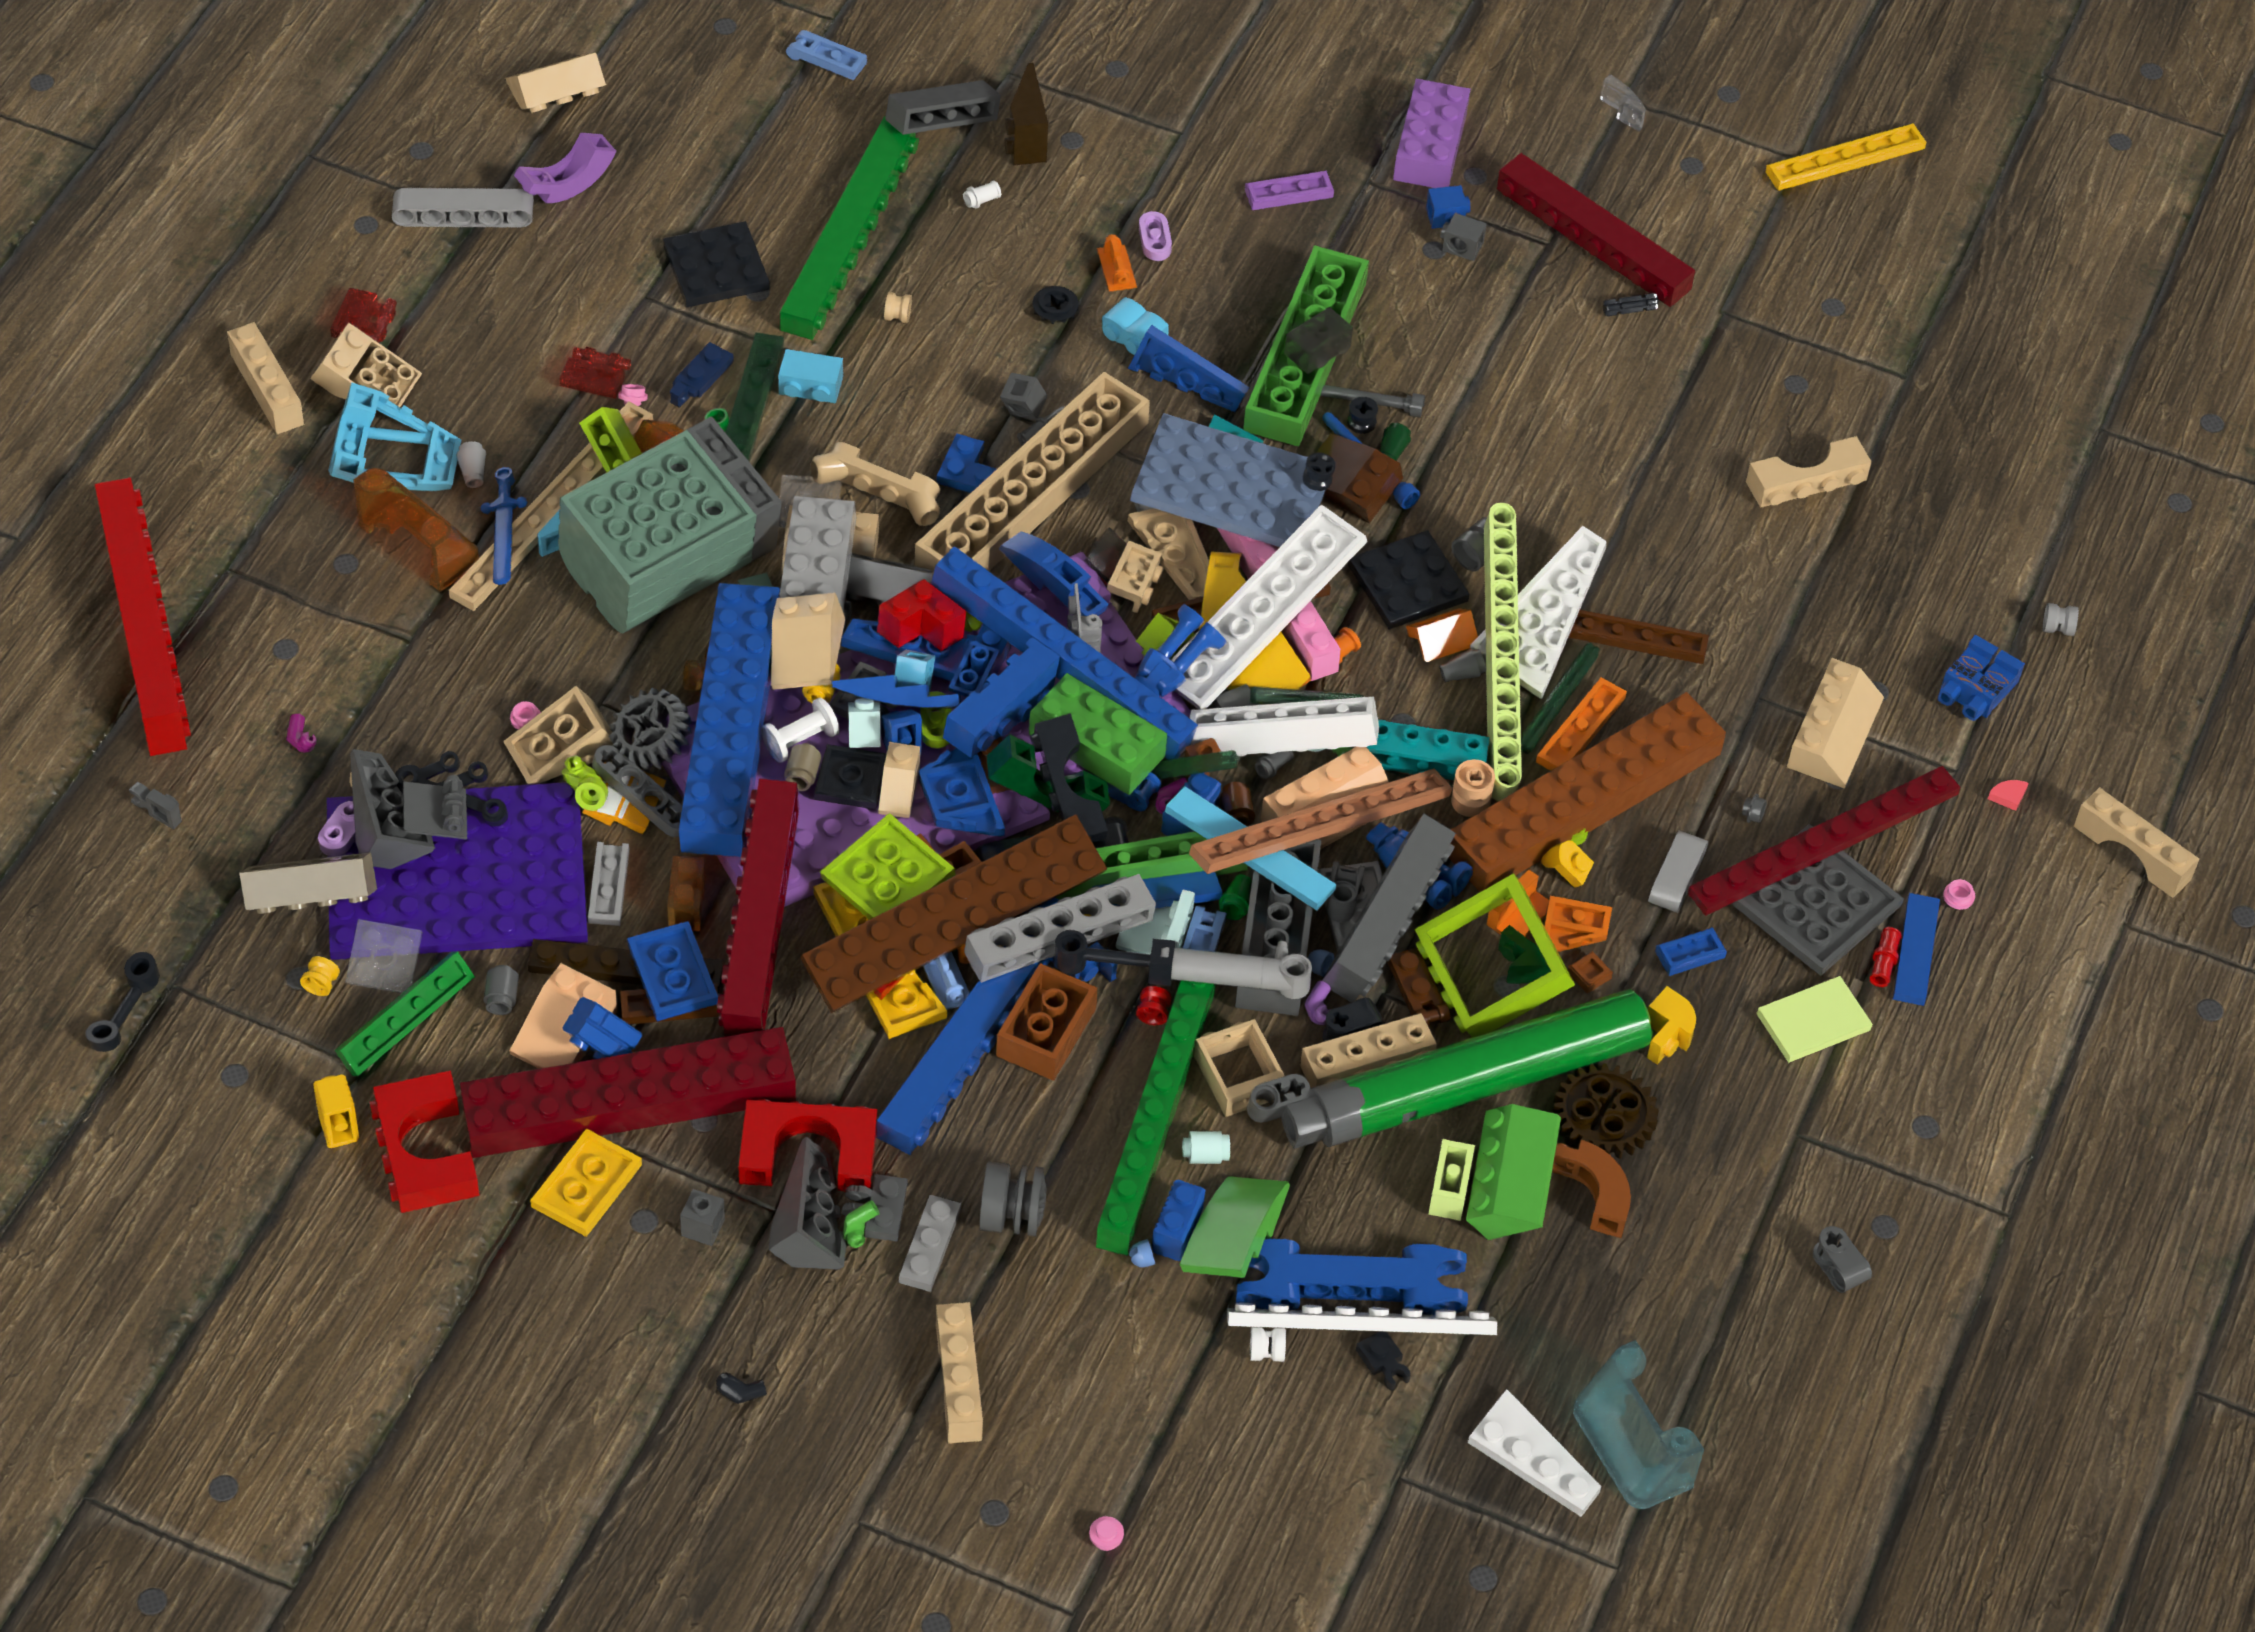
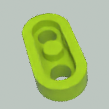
(934, 724)

